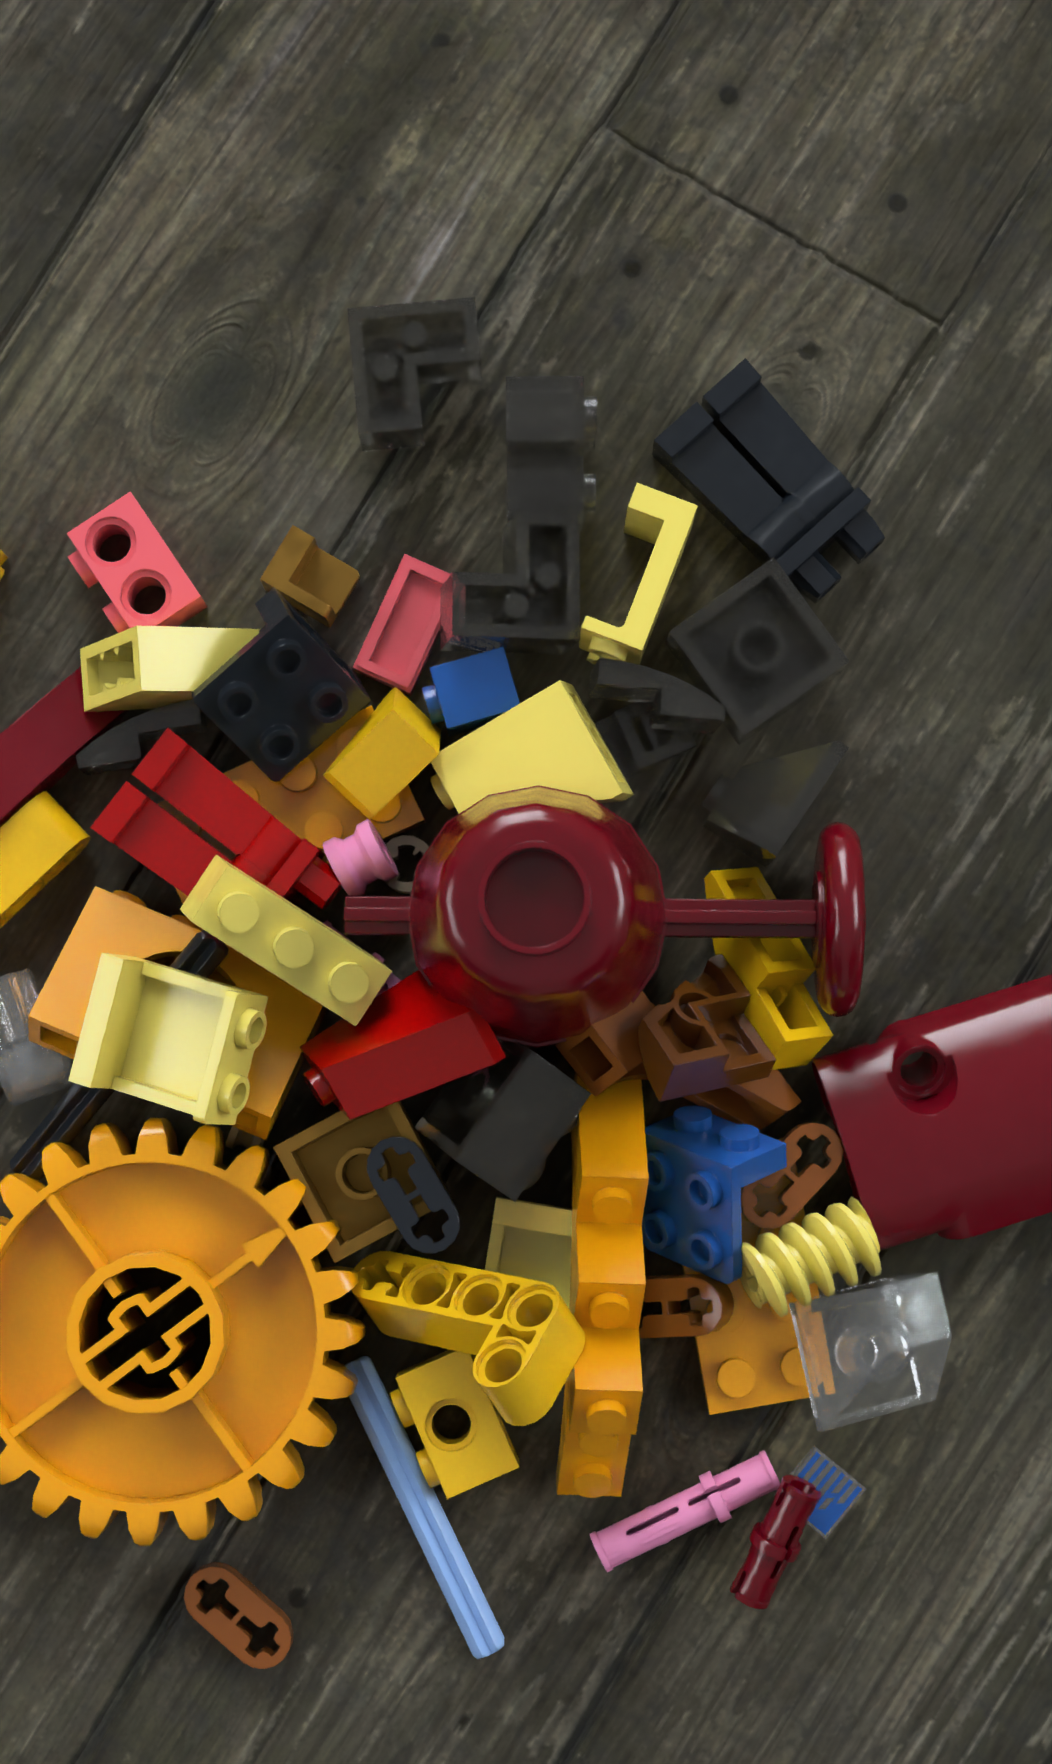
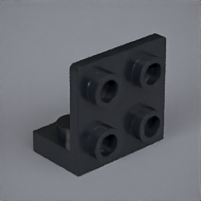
(281, 691)

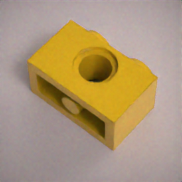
(459, 1462)

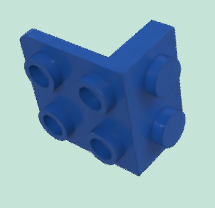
(696, 1188)

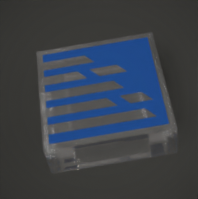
(837, 1490)

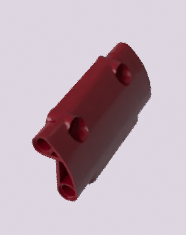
(961, 1130)

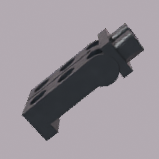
(767, 481)

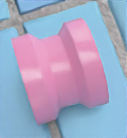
(360, 859)

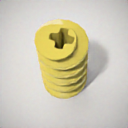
(809, 1256)

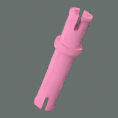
(685, 1511)

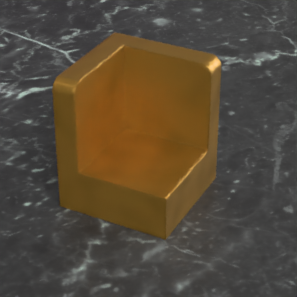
(310, 577)

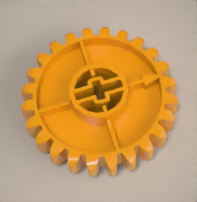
(269, 1331)

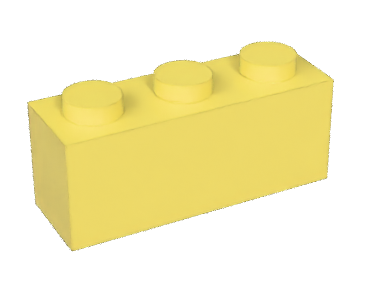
(285, 940)

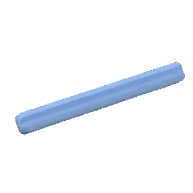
(424, 1511)

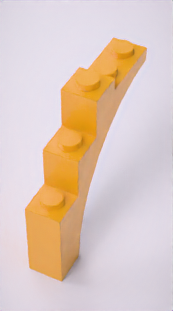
(605, 1291)

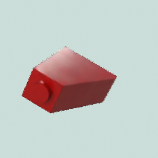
(398, 1049)

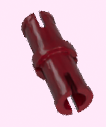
(775, 1542)

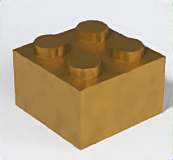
(333, 1167)

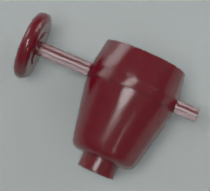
(559, 915)

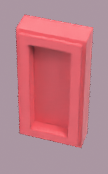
(404, 627)

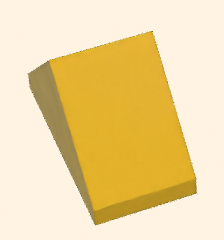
(385, 754)

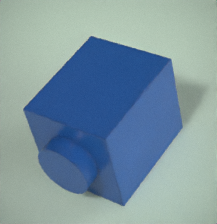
(470, 691)

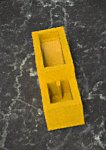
(773, 975)

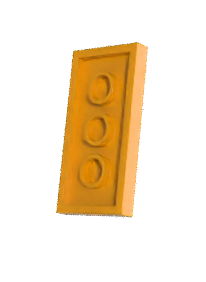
(310, 802)
(757, 1352)

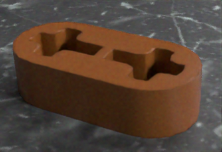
(803, 1185)
(685, 1323)
(228, 1627)

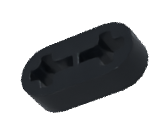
(399, 1203)

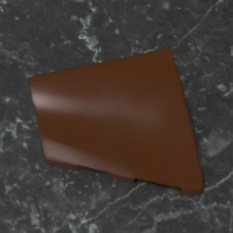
(703, 1036)

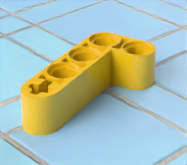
(35, 850)
(511, 1323)

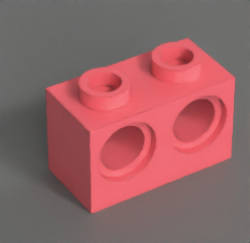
(145, 565)

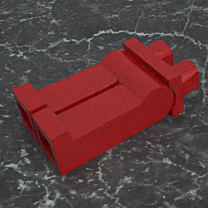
(221, 808)

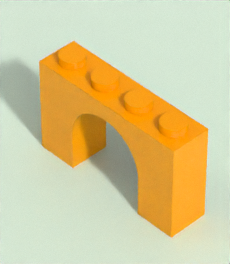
(125, 926)

